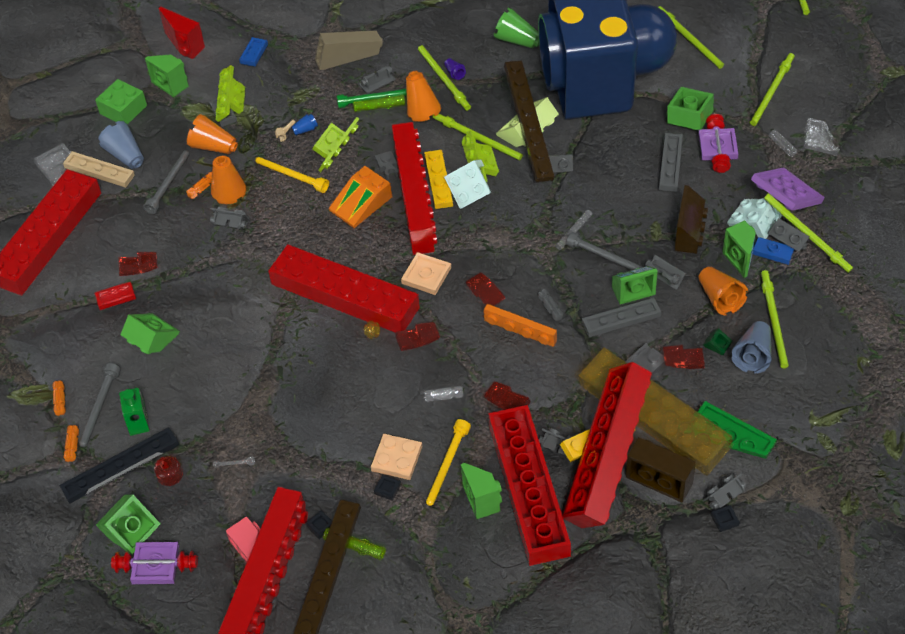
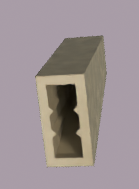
(346, 47)

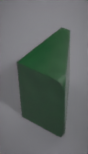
(717, 342)

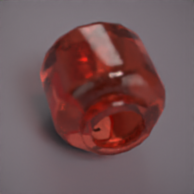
(168, 470)

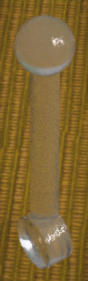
(250, 461)

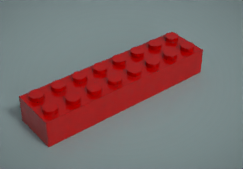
(414, 188)
(46, 230)
(344, 289)
(607, 446)
(529, 486)
(266, 564)

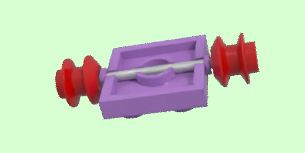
(718, 143)
(154, 562)

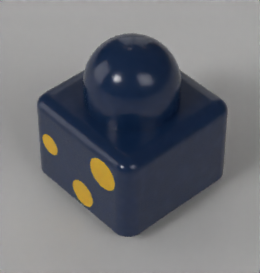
(598, 50)

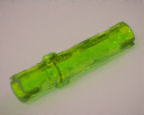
(383, 102)
(363, 547)

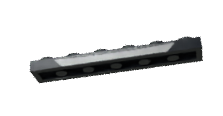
(119, 465)

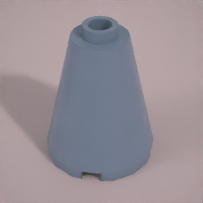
(121, 144)
(753, 348)

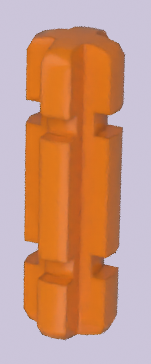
(200, 186)
(58, 398)
(71, 443)

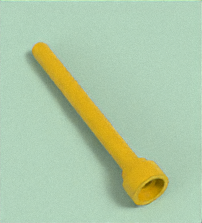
(320, 184)
(461, 429)

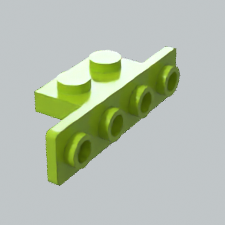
(230, 94)
(330, 142)
(478, 151)

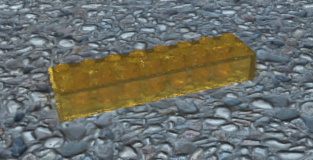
(666, 417)

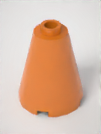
(420, 98)
(210, 136)
(226, 181)
(723, 290)

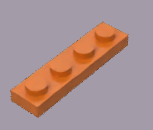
(520, 325)

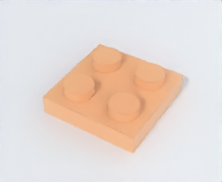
(426, 273)
(396, 456)

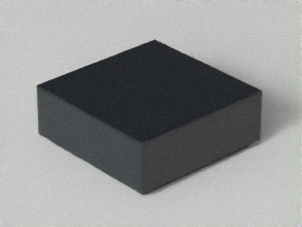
(387, 487)
(725, 518)
(319, 524)

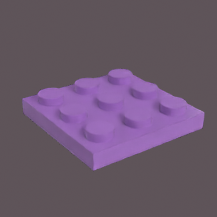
(787, 188)

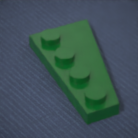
(744, 436)

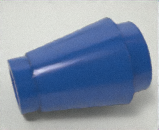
(304, 125)

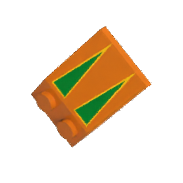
(361, 197)

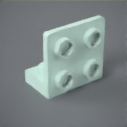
(468, 183)
(757, 214)

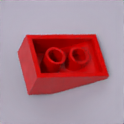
(182, 32)

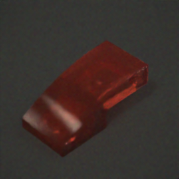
(136, 265)
(485, 289)
(422, 335)
(686, 359)
(503, 397)

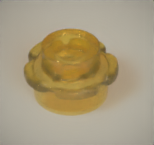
(372, 329)

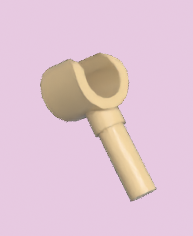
(281, 132)

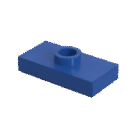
(253, 51)
(773, 250)

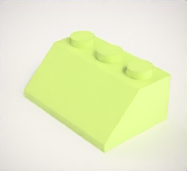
(512, 130)

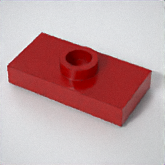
(115, 295)

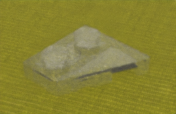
(818, 137)
(52, 162)

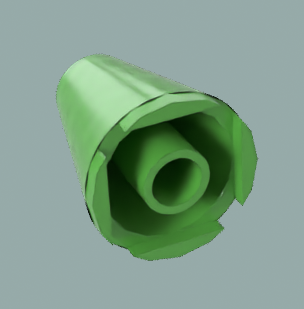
(516, 30)

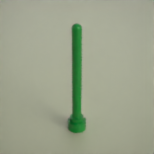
(343, 101)

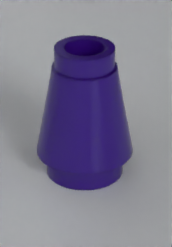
(455, 69)

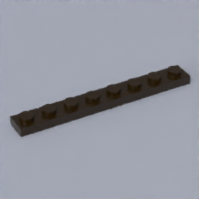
(529, 121)
(328, 568)

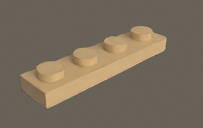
(98, 169)

